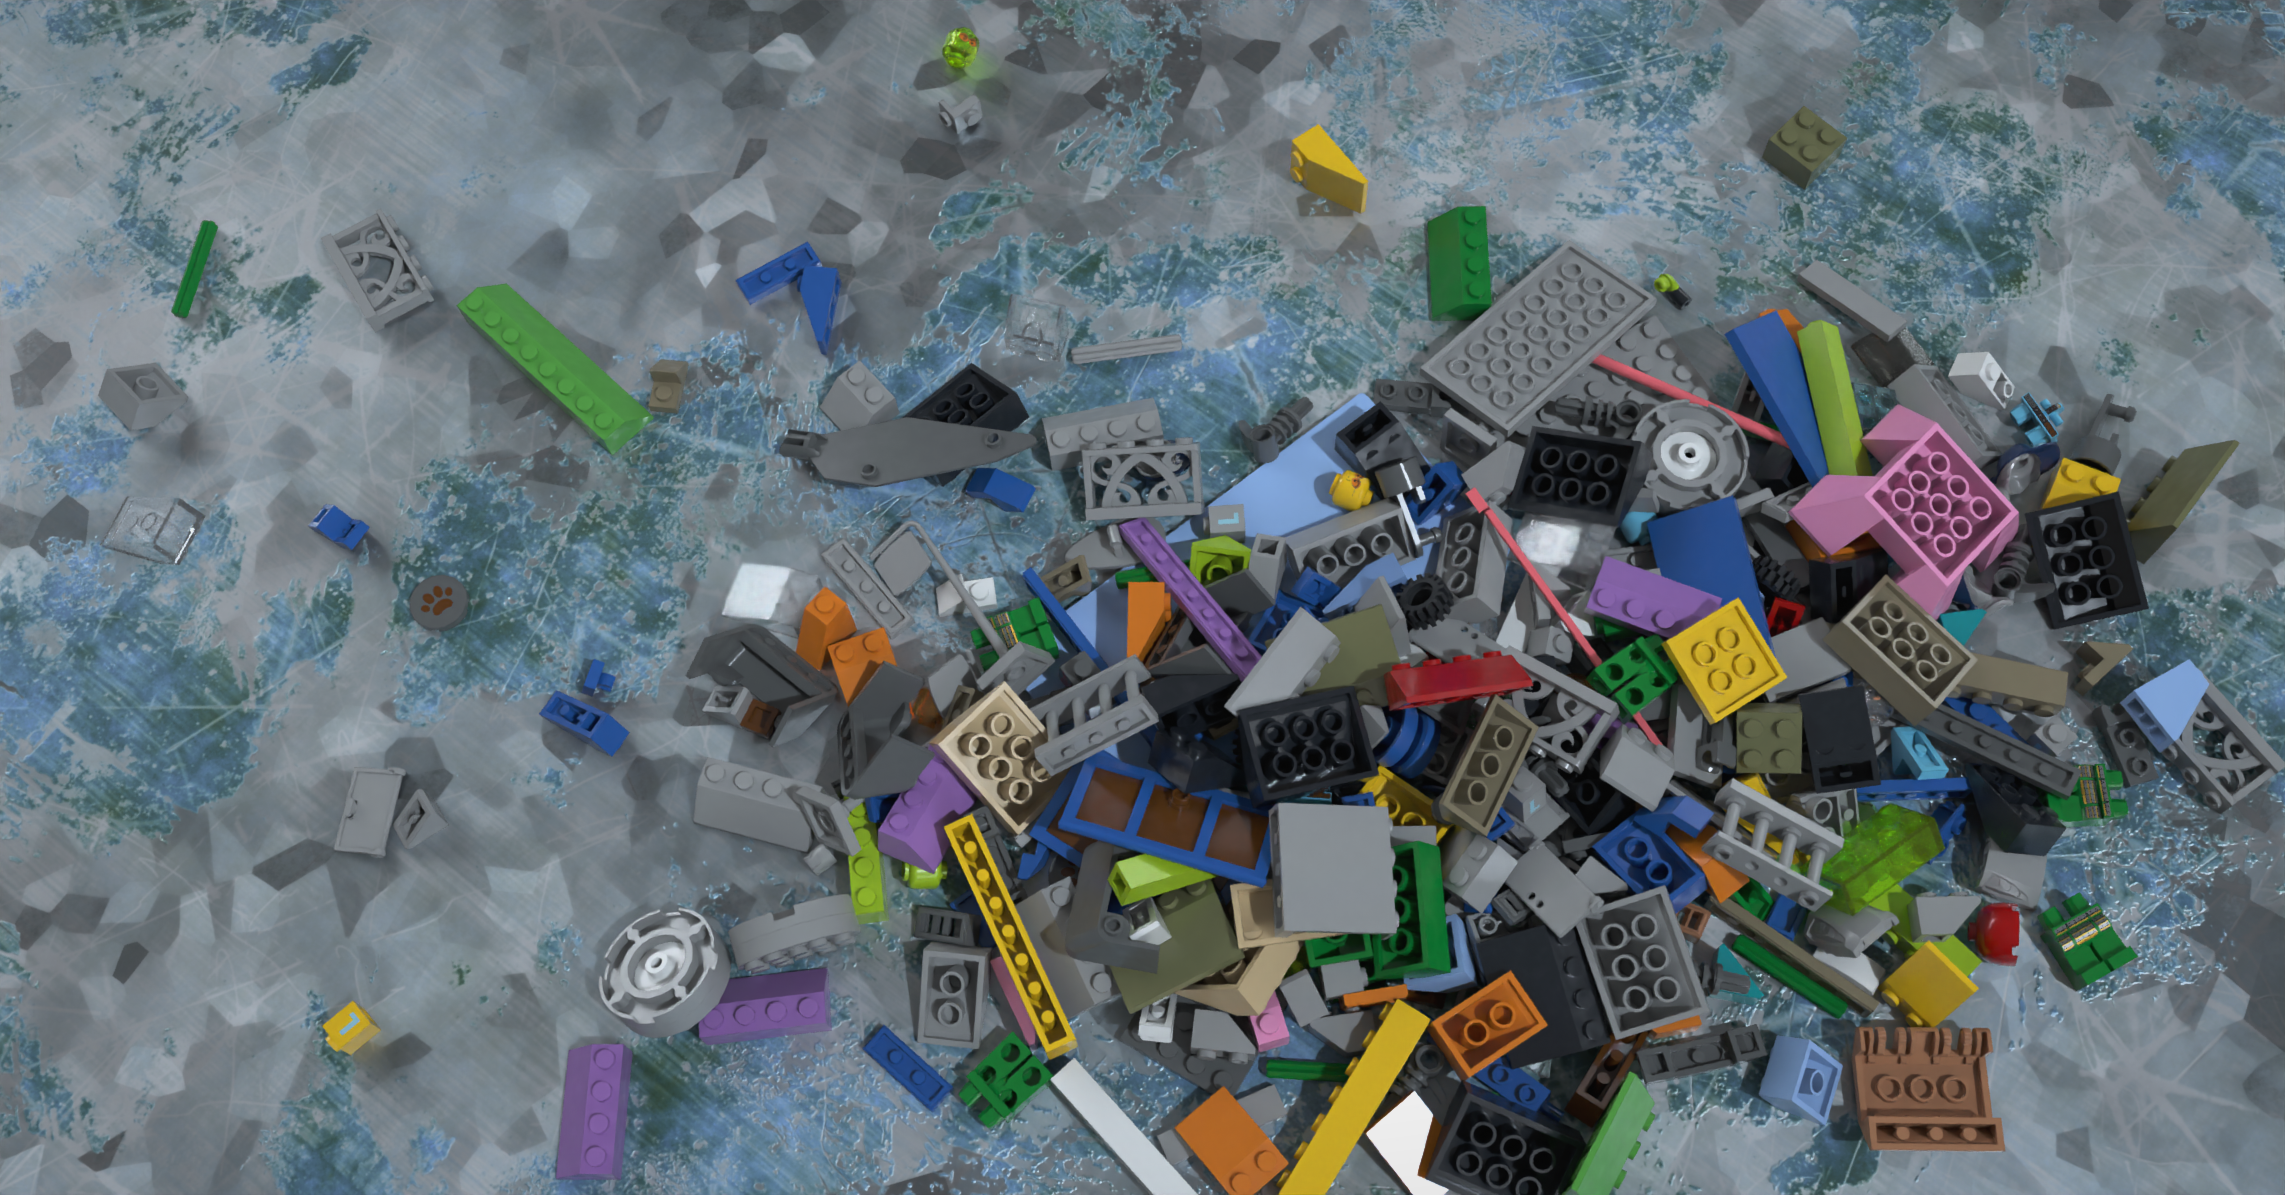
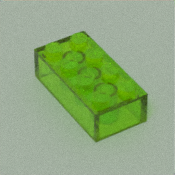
(1878, 856)

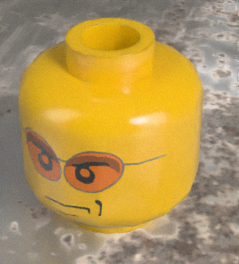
(1351, 491)

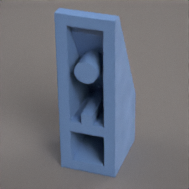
(1352, 593)

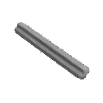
(1126, 349)

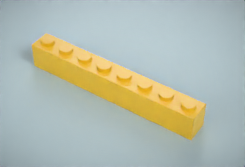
(1011, 937)
(1355, 1102)

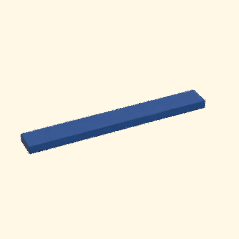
(1074, 634)

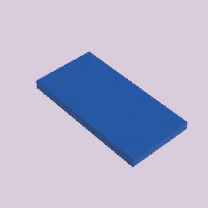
(1782, 383)
(1710, 553)

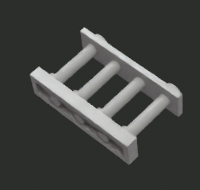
(1104, 730)
(1784, 824)

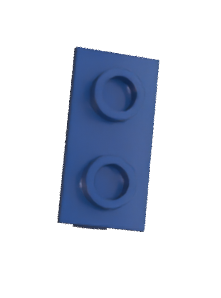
(1949, 822)

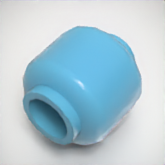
(1635, 527)

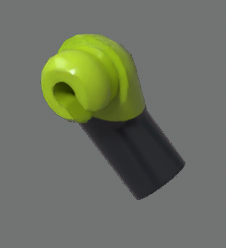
(1668, 284)

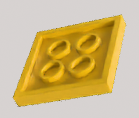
(1724, 661)

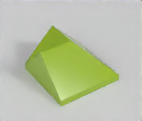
(1217, 558)

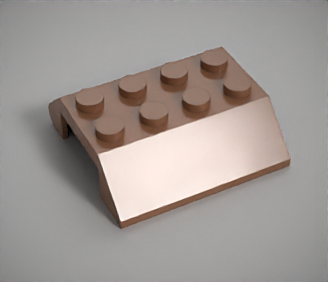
(1924, 1091)

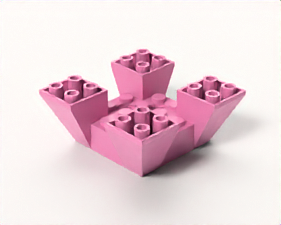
(1922, 507)

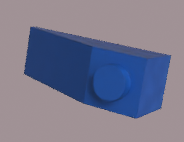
(820, 295)
(585, 723)

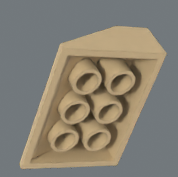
(996, 759)
(1248, 983)

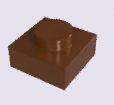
(760, 718)

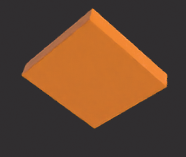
(1373, 997)

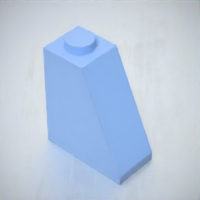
(2167, 703)

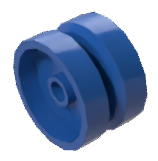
(1410, 741)

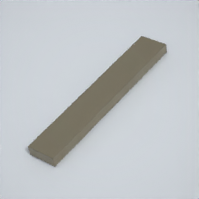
(1792, 955)

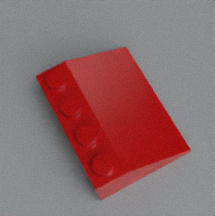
(1454, 681)

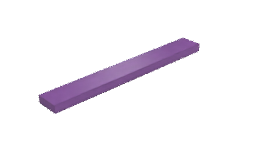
(1191, 596)

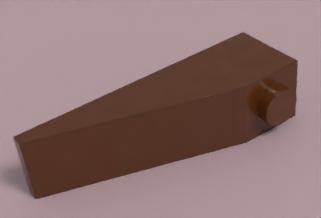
(1604, 1077)

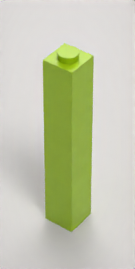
(1833, 400)
(1150, 876)

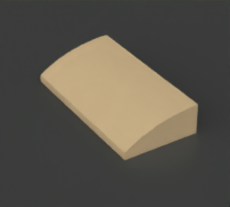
(1255, 918)

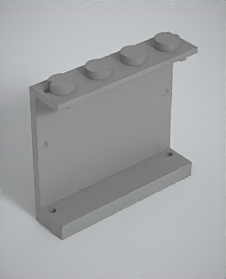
(1332, 869)

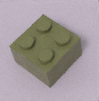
(1804, 147)
(1768, 738)

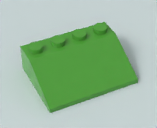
(1613, 1140)

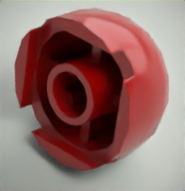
(1996, 933)

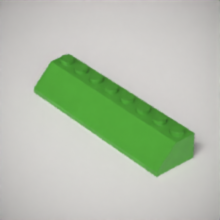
(555, 365)

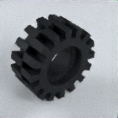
(1775, 580)
(1417, 591)

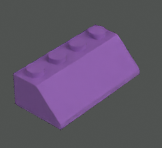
(1647, 600)
(917, 819)
(770, 1007)
(594, 1113)

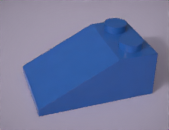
(1277, 618)
(1650, 862)

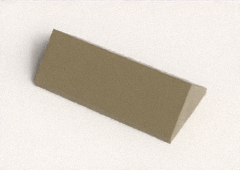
(1487, 767)

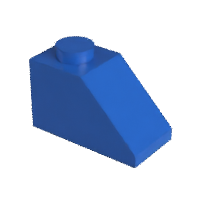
(1441, 489)

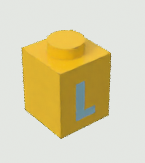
(350, 1028)

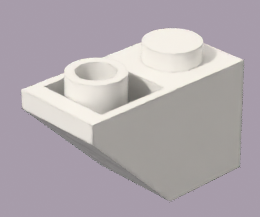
(1981, 379)

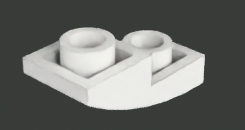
(1860, 971)

